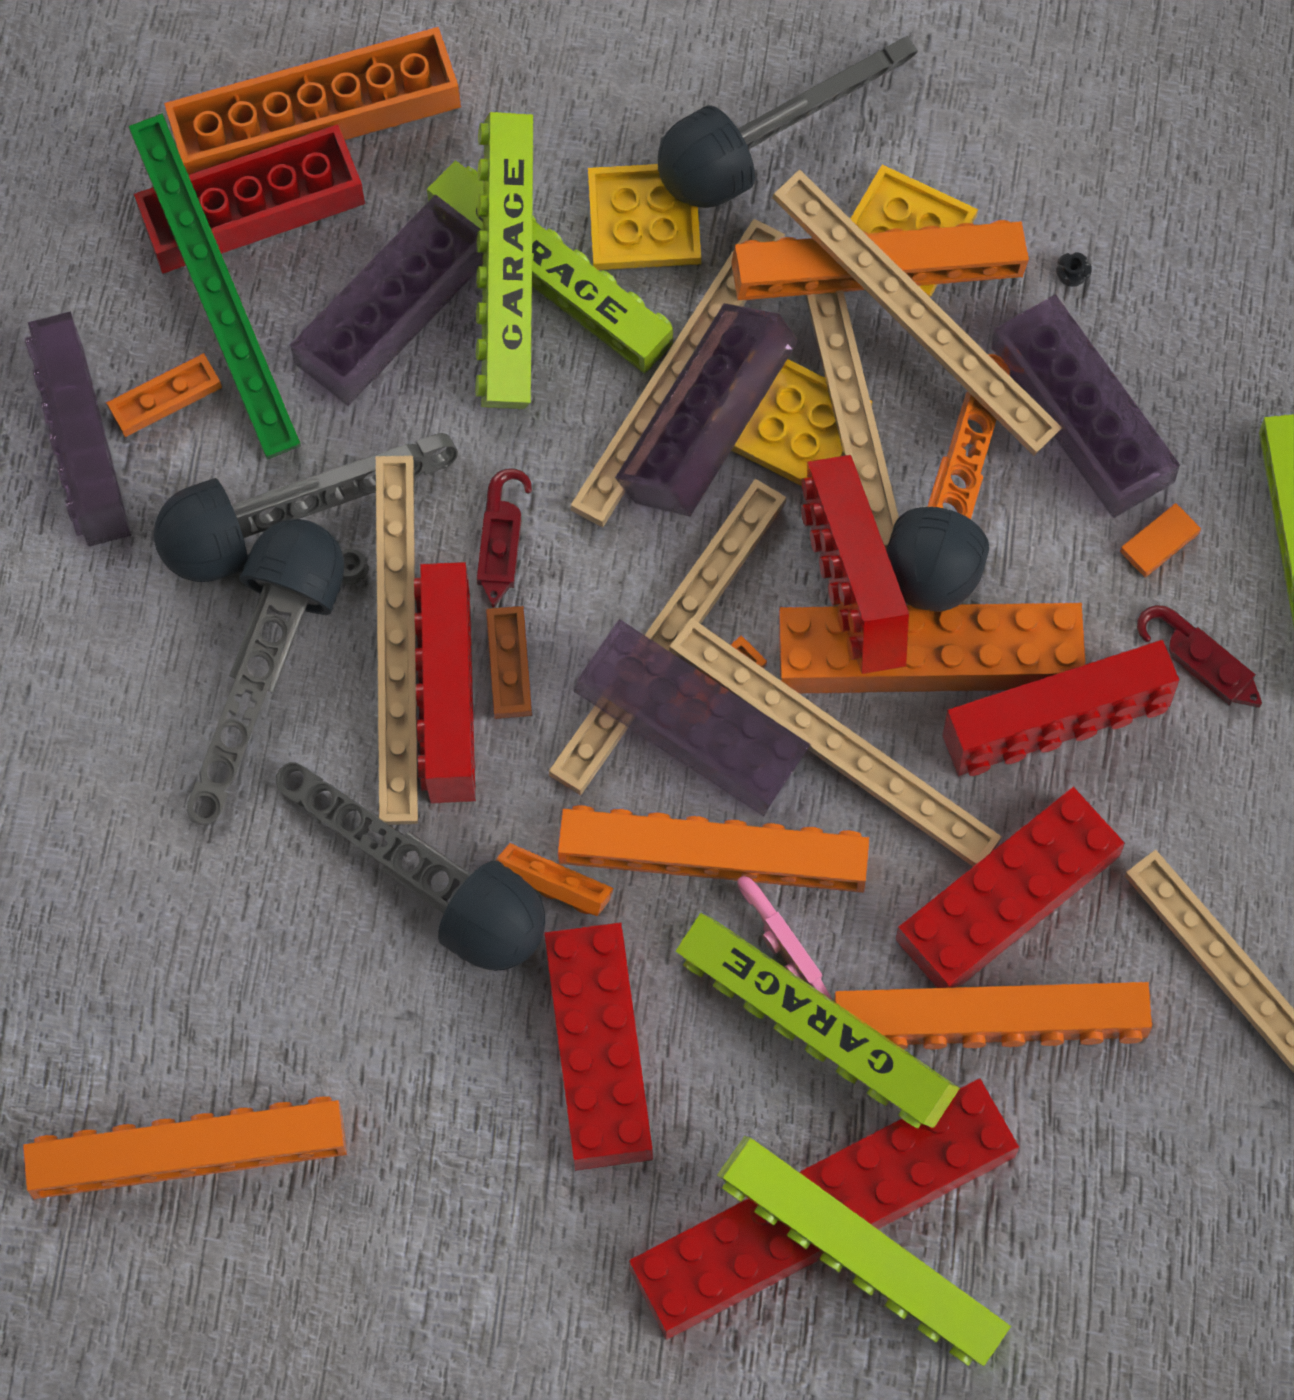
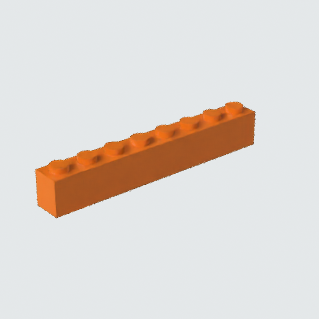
(925, 255)
(713, 849)
(1005, 1014)
(184, 1148)

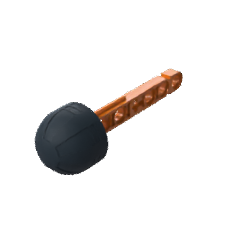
(942, 551)

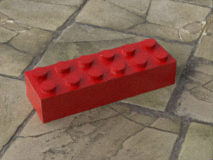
(263, 194)
(855, 564)
(445, 683)
(1060, 708)
(1009, 891)
(598, 1046)

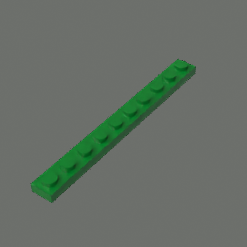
(214, 286)

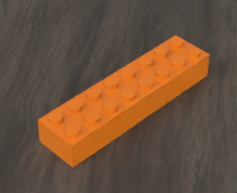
(353, 89)
(946, 650)

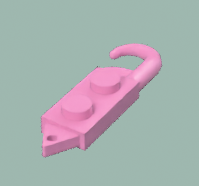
(781, 938)

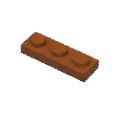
(509, 662)

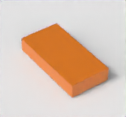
(1160, 540)

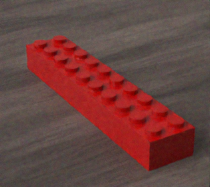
(874, 1177)

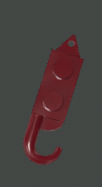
(500, 537)
(1204, 658)

